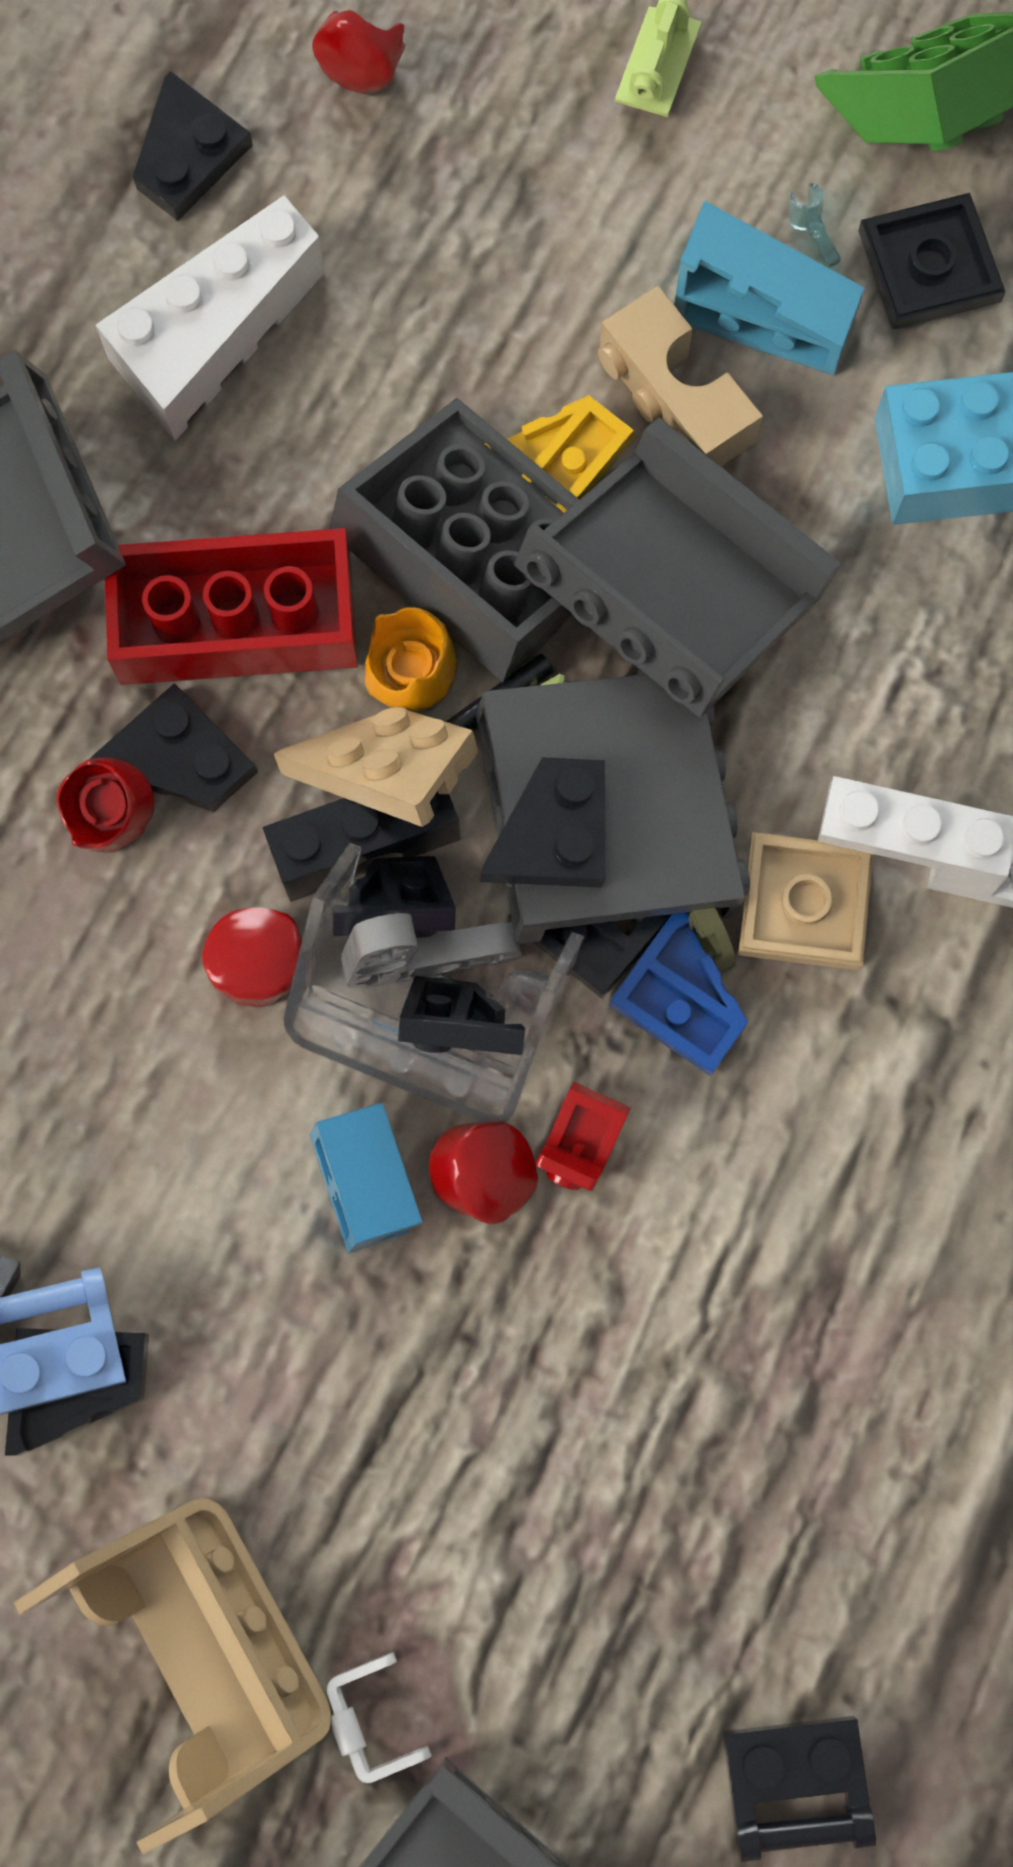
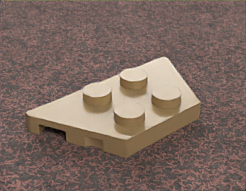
(385, 762)

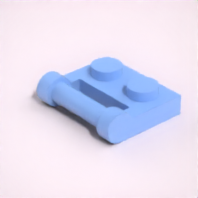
(62, 1360)

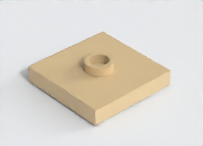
(805, 902)

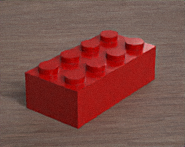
(231, 607)

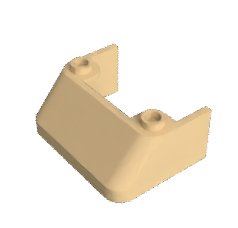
(216, 1647)

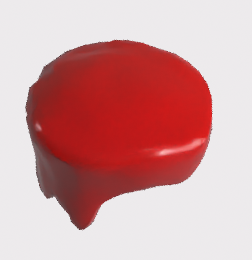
(358, 52)
(105, 804)
(252, 955)
(483, 1170)

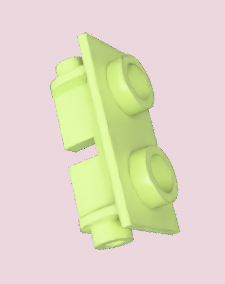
(659, 58)

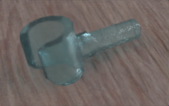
(810, 218)

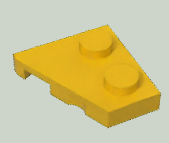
(575, 444)

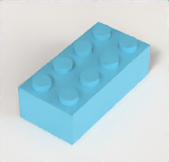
(947, 447)

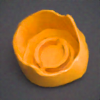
(410, 660)

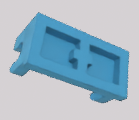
(365, 1177)

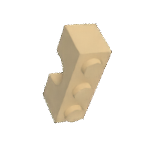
(642, 347)

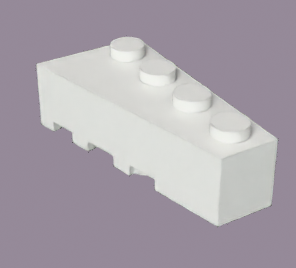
(211, 312)

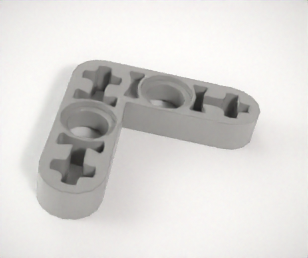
(388, 952)

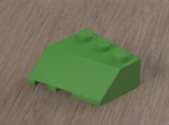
(930, 90)

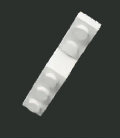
(962, 844)

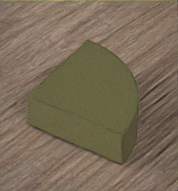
(701, 924)

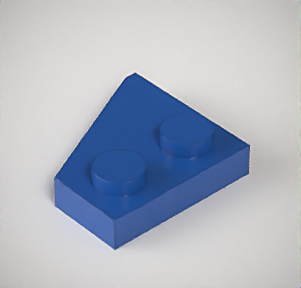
(681, 997)

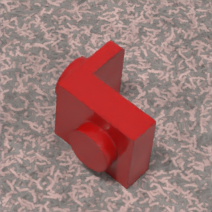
(582, 1138)

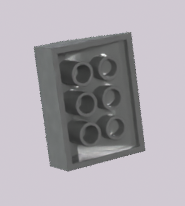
(445, 529)

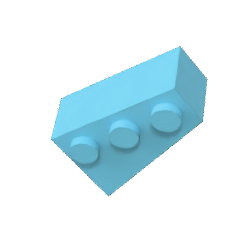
(764, 293)

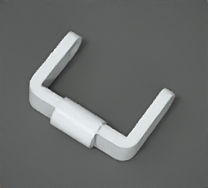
(348, 1732)

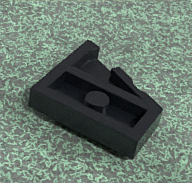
(186, 148)
(182, 752)
(395, 887)

